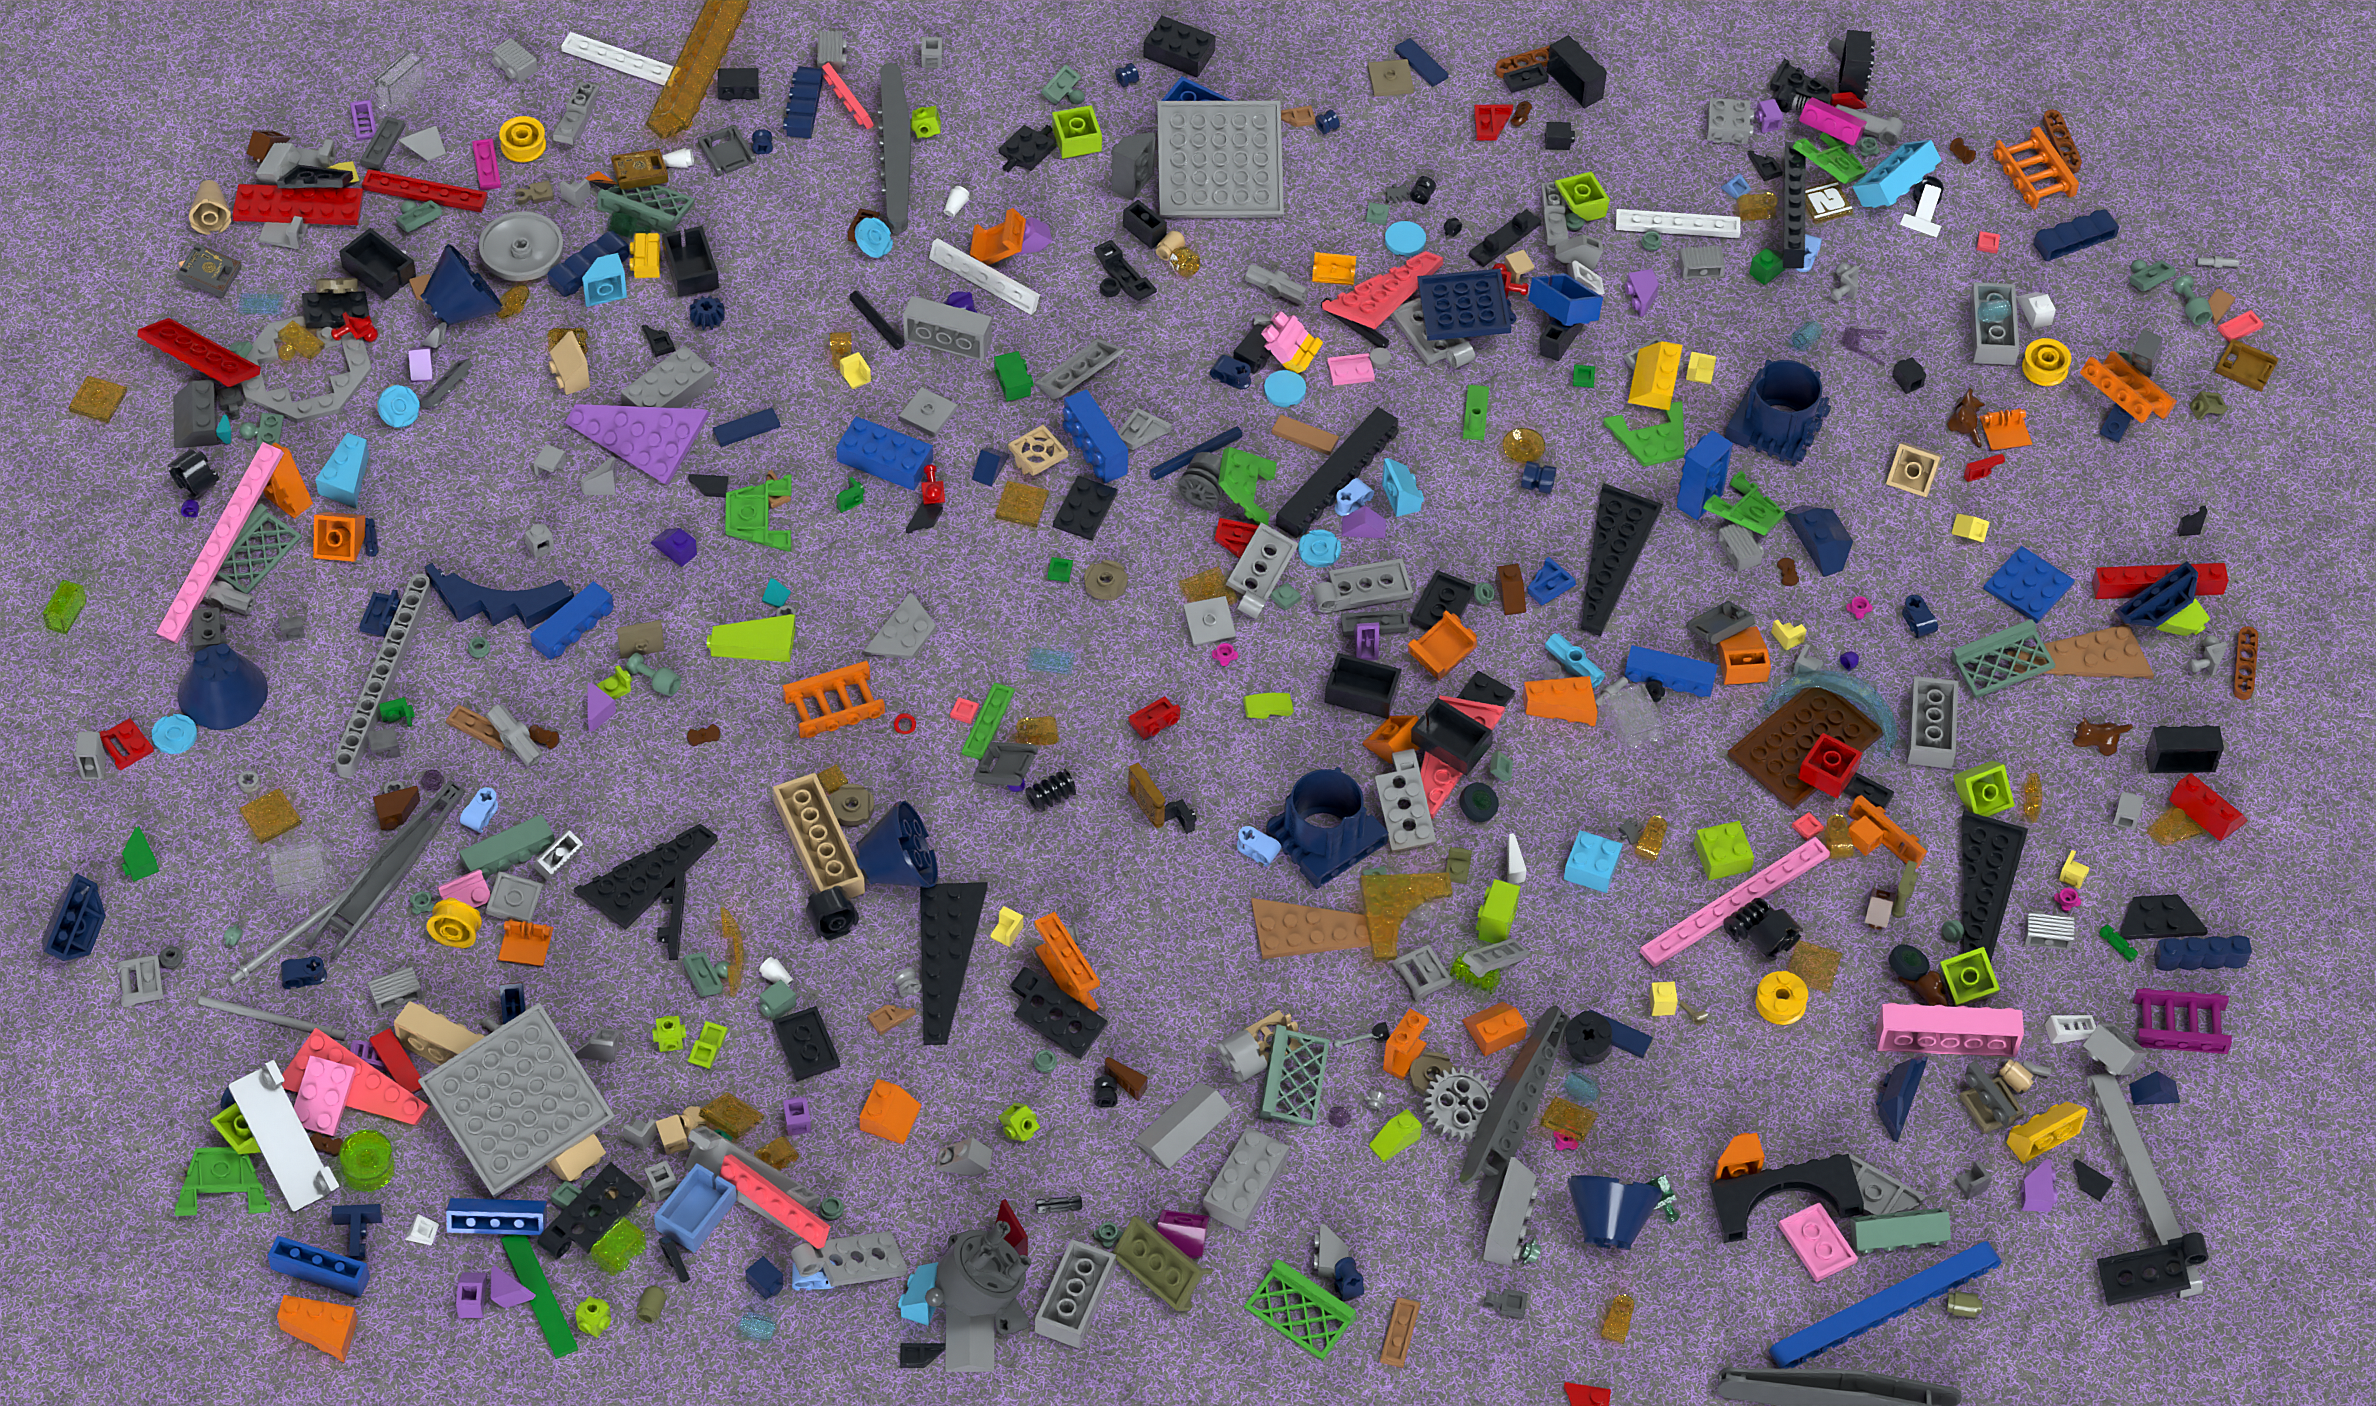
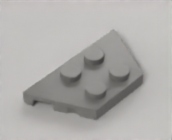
(903, 632)
(1882, 1192)

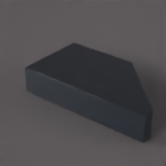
(1766, 166)
(659, 341)
(710, 484)
(925, 517)
(2193, 523)
(2092, 1181)
(673, 1258)
(919, 1354)

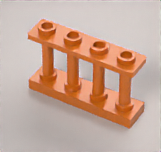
(2046, 154)
(2128, 387)
(826, 682)
(1065, 961)

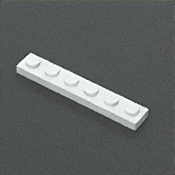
(617, 58)
(1678, 223)
(984, 276)

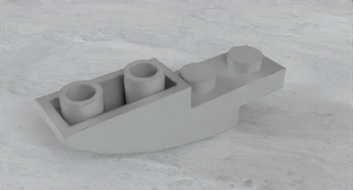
(577, 114)
(1553, 214)

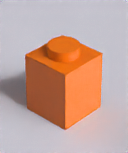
(1865, 835)

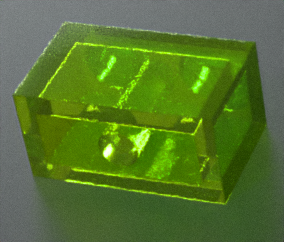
(64, 607)
(618, 1246)

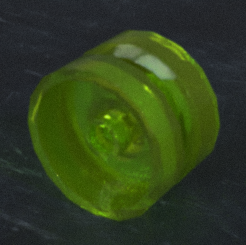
(367, 1160)

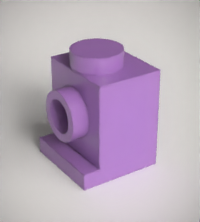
(1769, 116)
(797, 1116)

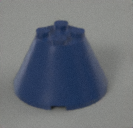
(457, 291)
(222, 689)
(897, 850)
(1612, 1211)

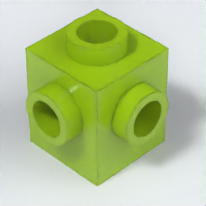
(926, 122)
(669, 1033)
(1019, 1122)
(593, 1316)

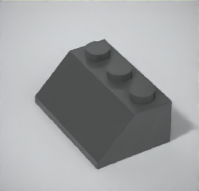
(1132, 164)
(195, 415)

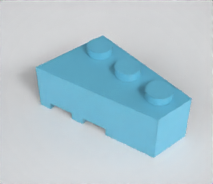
(344, 471)

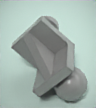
(1848, 282)
(2212, 655)

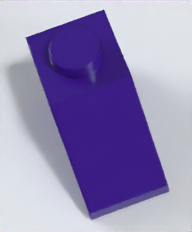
(676, 545)

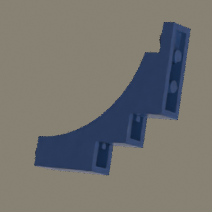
(468, 599)

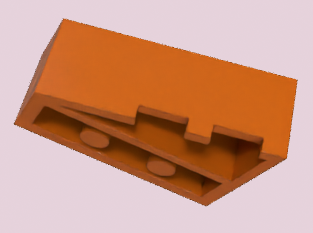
(287, 487)
(1561, 699)
(319, 1323)

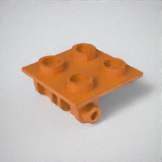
(2006, 429)
(525, 943)

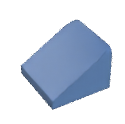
(1736, 186)

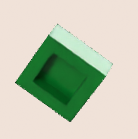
(1583, 376)
(1060, 569)

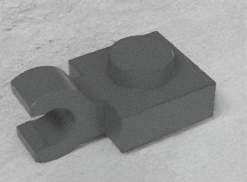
(230, 399)
(1511, 1302)

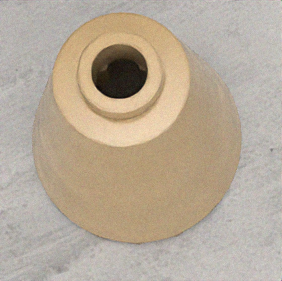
(209, 209)

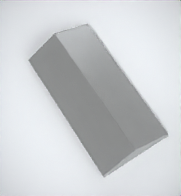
(1078, 368)
(1184, 1125)
(969, 1342)

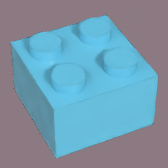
(1593, 861)

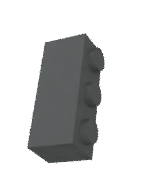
(2147, 352)

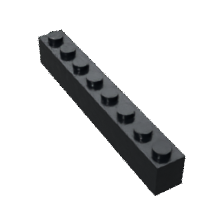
(1793, 207)
(1337, 472)

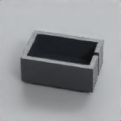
(1179, 46)
(1856, 62)
(1576, 71)
(377, 263)
(692, 265)
(1362, 685)
(1452, 736)
(2184, 749)

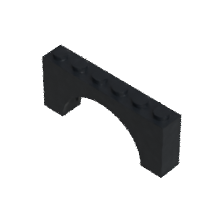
(1827, 1178)

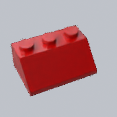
(2206, 807)

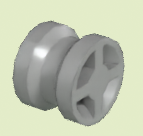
(907, 982)

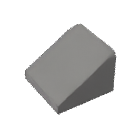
(436, 337)

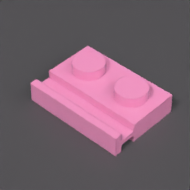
(1350, 369)
(468, 889)

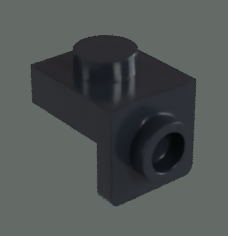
(1185, 816)

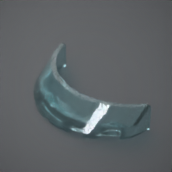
(1848, 687)

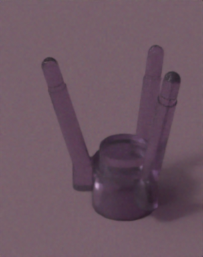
(1853, 336)

